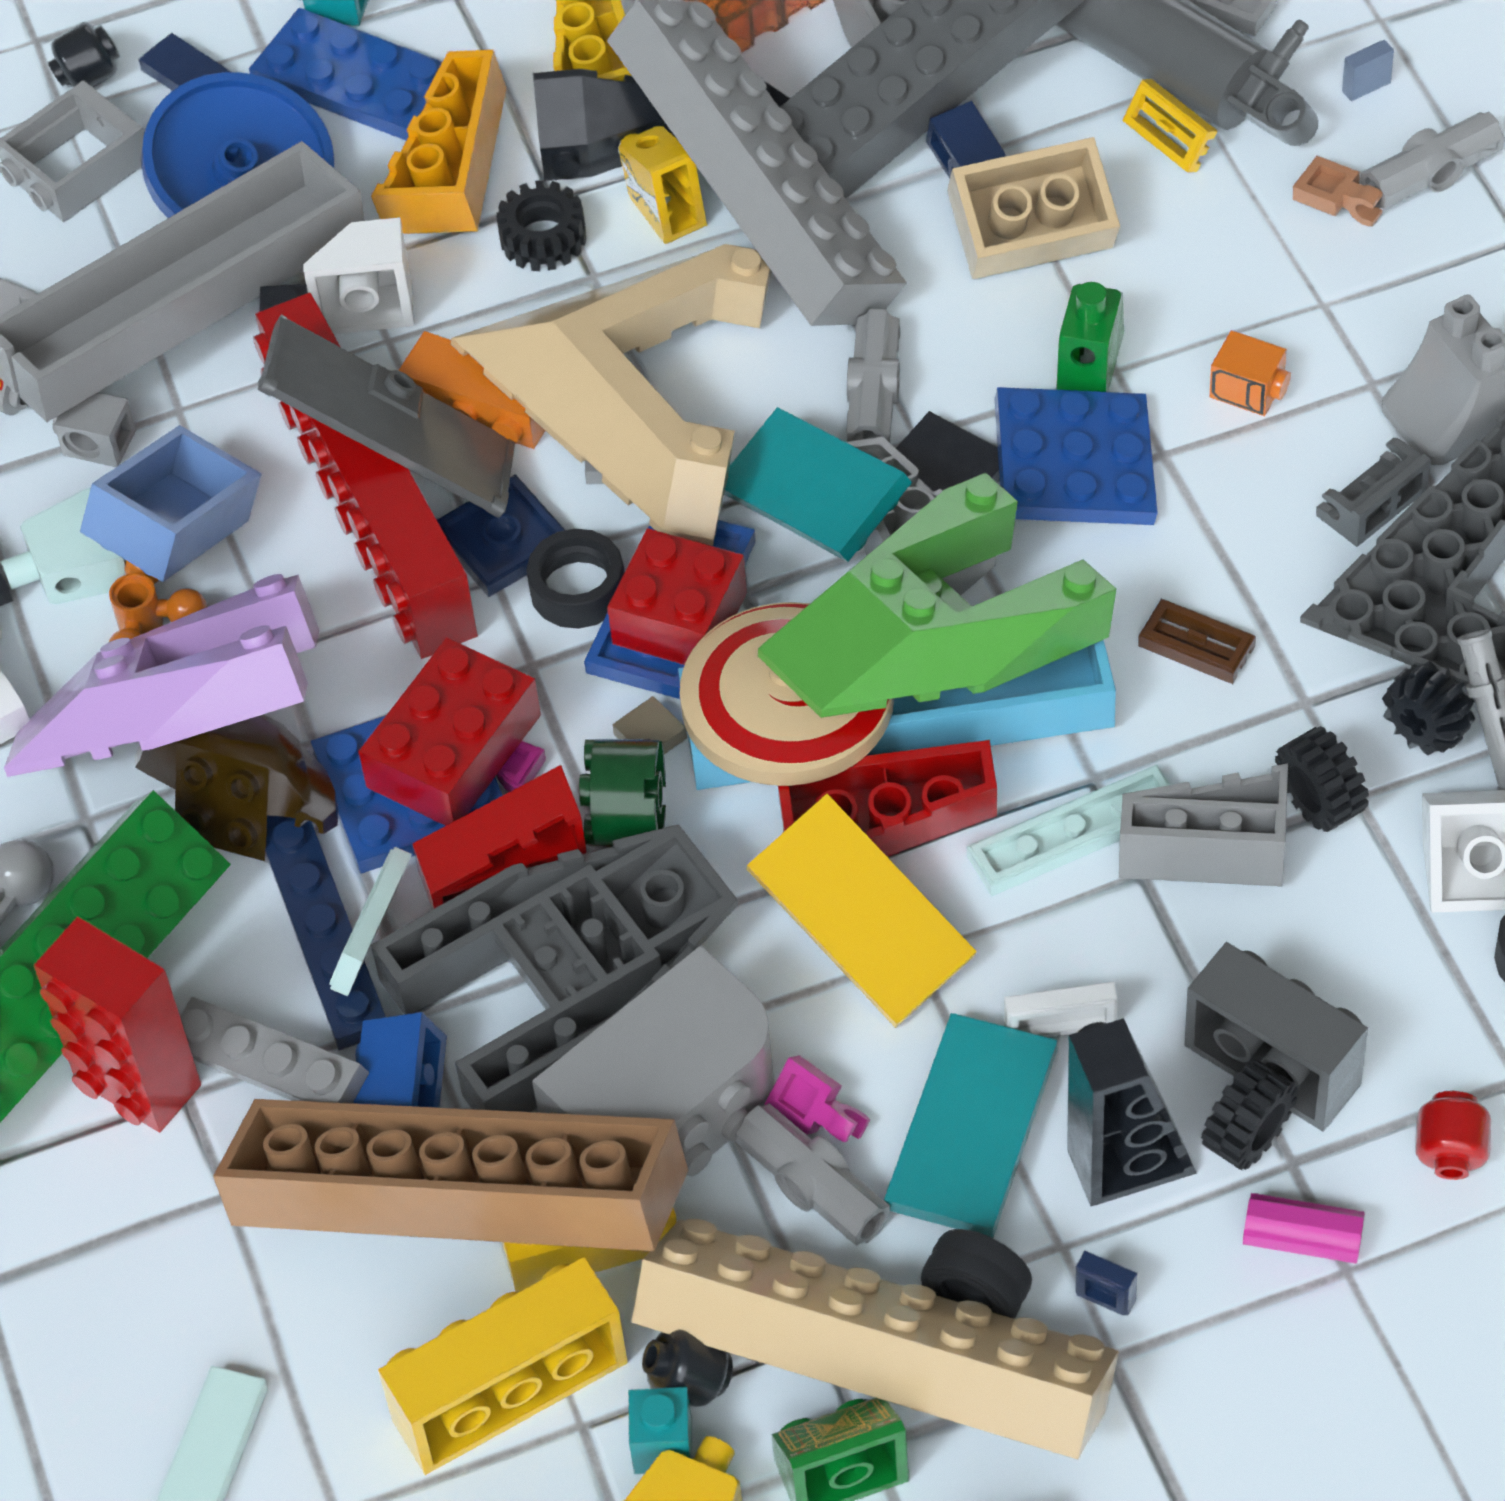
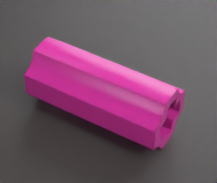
(1303, 1228)

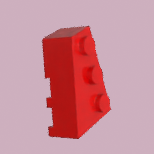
(519, 827)

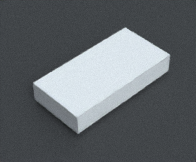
(1061, 1010)

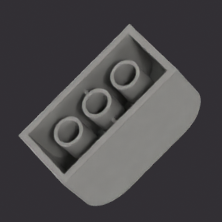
(678, 1051)

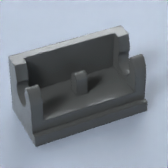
(1376, 493)

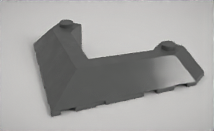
(1427, 568)

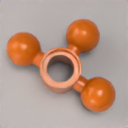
(138, 606)

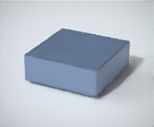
(1367, 70)

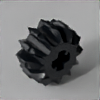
(1428, 708)

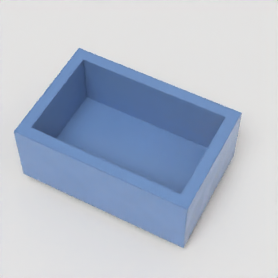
(170, 503)

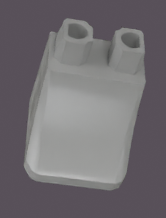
(1451, 385)

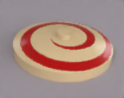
(754, 721)

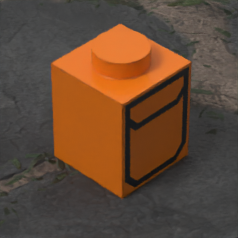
(1249, 373)

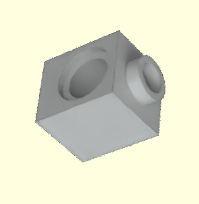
(96, 429)

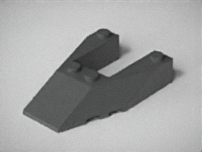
(577, 932)

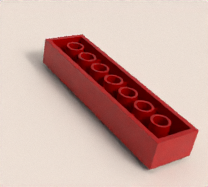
(383, 510)

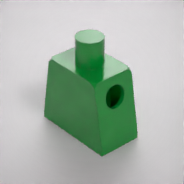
(1095, 322)

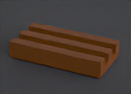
(1192, 647)

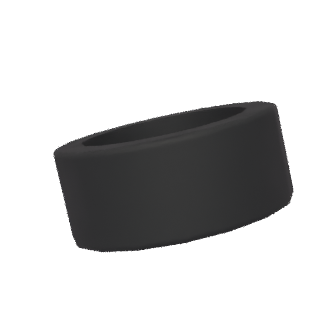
(568, 548)

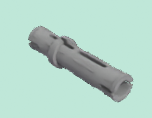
(1488, 690)

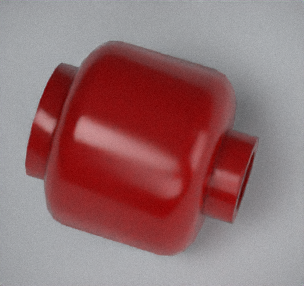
(1453, 1134)

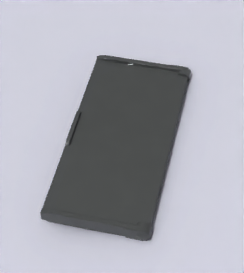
(388, 415)

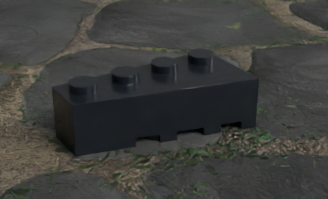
(1117, 1117)

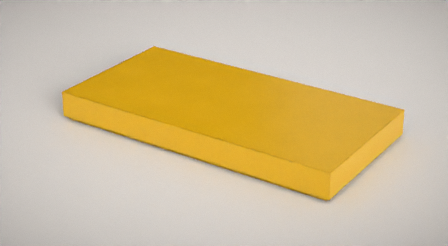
(861, 910)

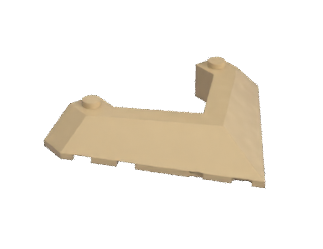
(593, 401)

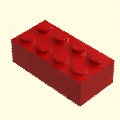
(118, 1025)

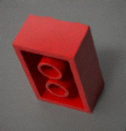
(450, 732)

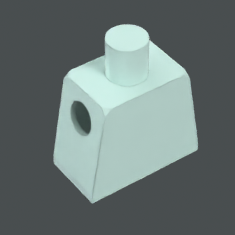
(62, 556)

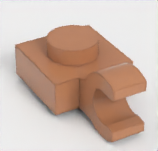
(1333, 186)

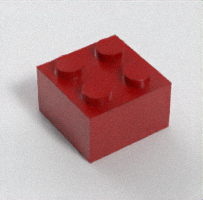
(674, 595)

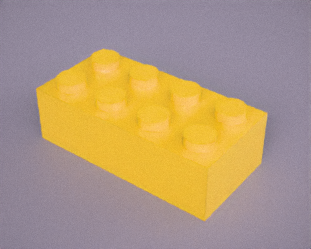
(503, 1364)

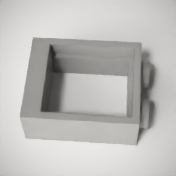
(56, 124)

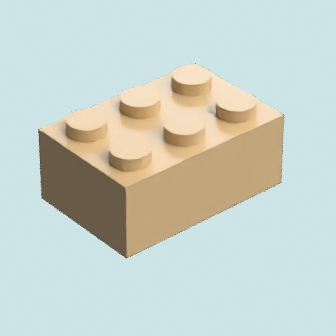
(1033, 208)

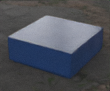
(1106, 1283)

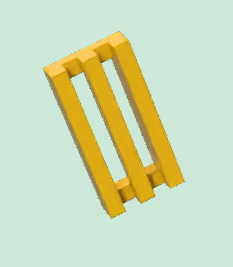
(1197, 143)

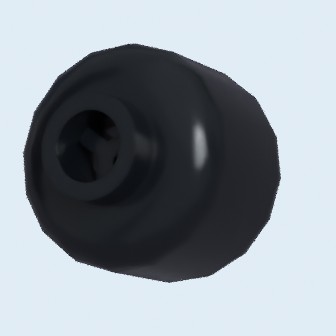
(83, 55)
(687, 1362)

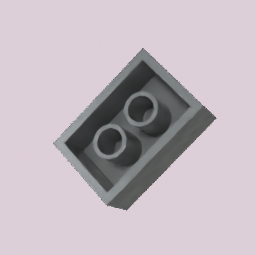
(1250, 1013)

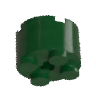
(622, 789)

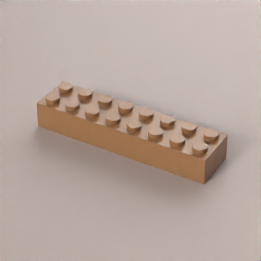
(453, 1173)

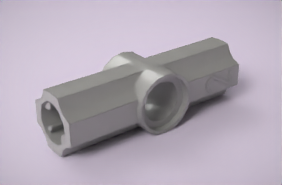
(1435, 159)
(873, 376)
(812, 1174)

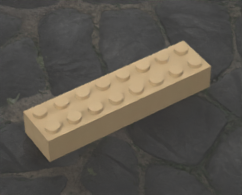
(877, 1336)

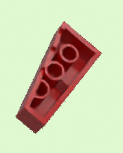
(906, 794)

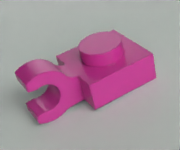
(808, 1100)

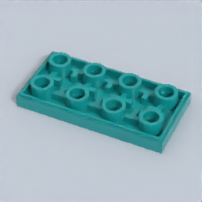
(814, 484)
(971, 1125)

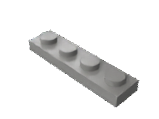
(268, 1056)

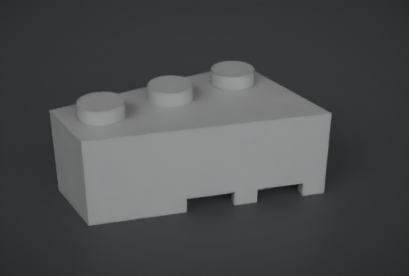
(1207, 832)

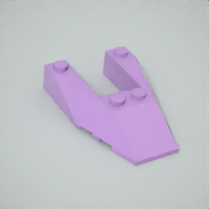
(178, 679)

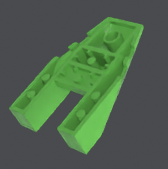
(905, 632)

